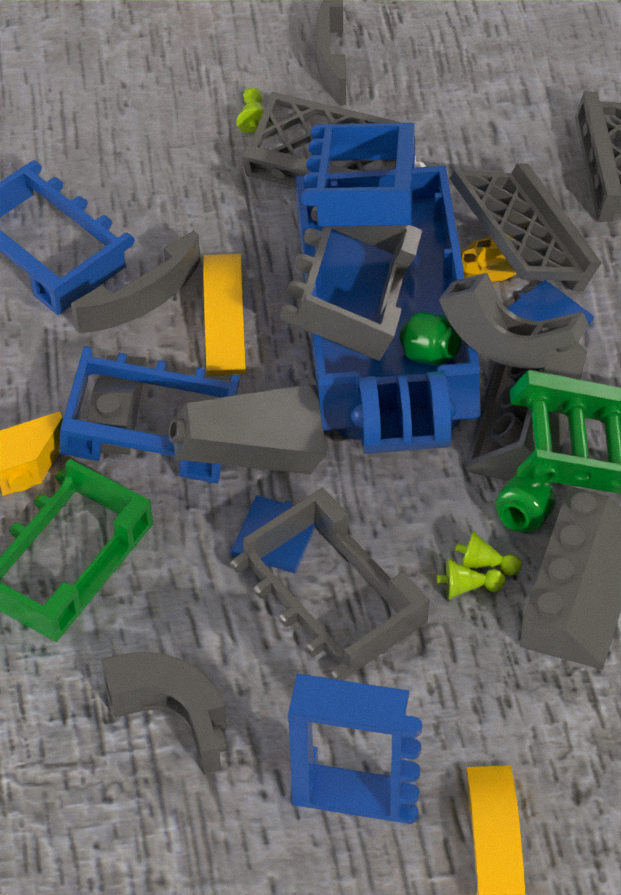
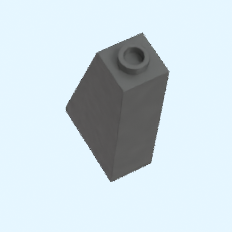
(253, 430)

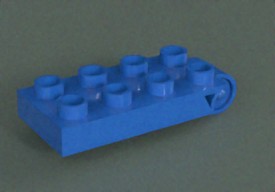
(392, 400)

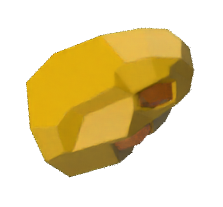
(485, 257)

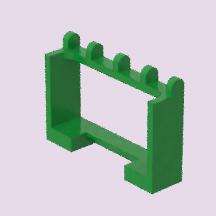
(69, 601)

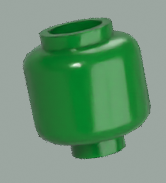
(429, 339)
(525, 504)

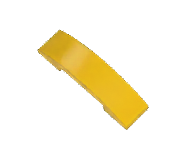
(223, 314)
(495, 830)

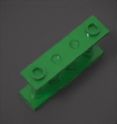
(577, 401)

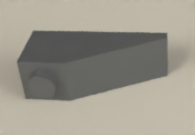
(116, 403)

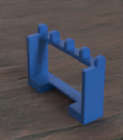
(360, 204)
(47, 286)
(87, 438)
(358, 708)

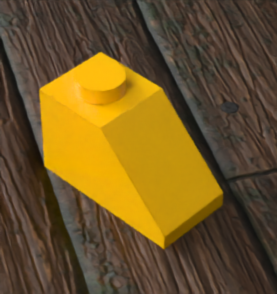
(28, 452)

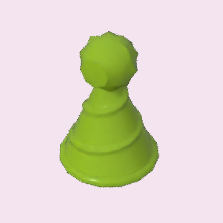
(251, 115)
(480, 554)
(463, 579)

